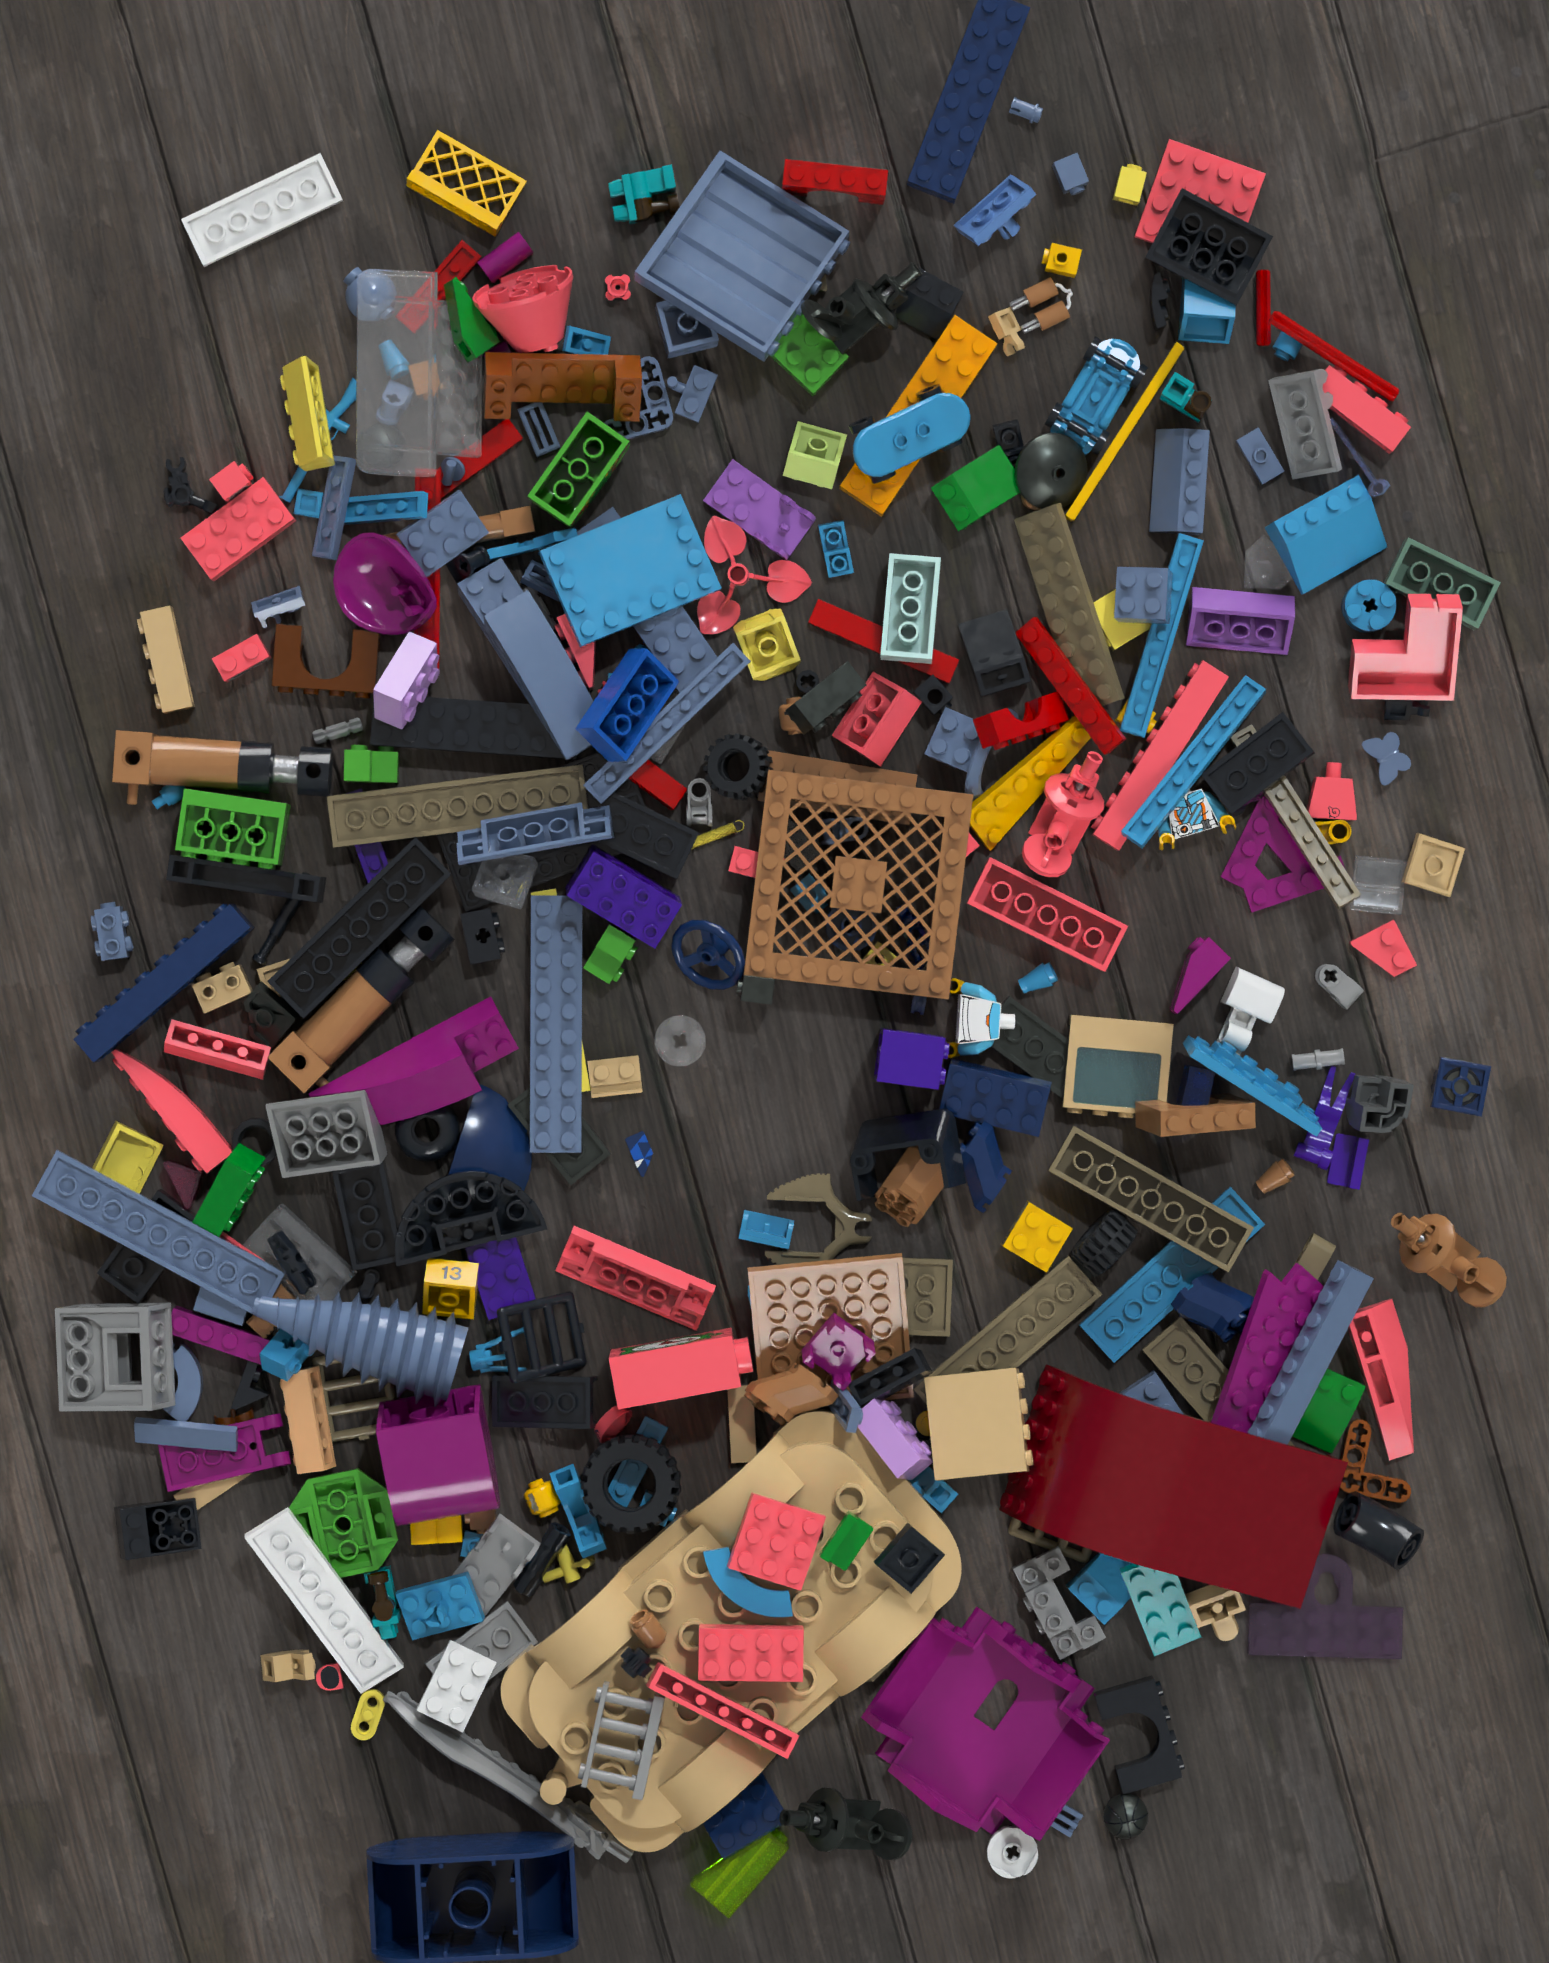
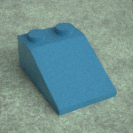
(1101, 1586)

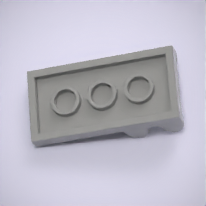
(1306, 423)
(497, 1560)
(498, 1637)

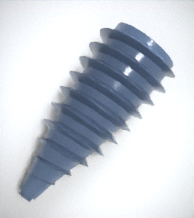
(375, 1340)

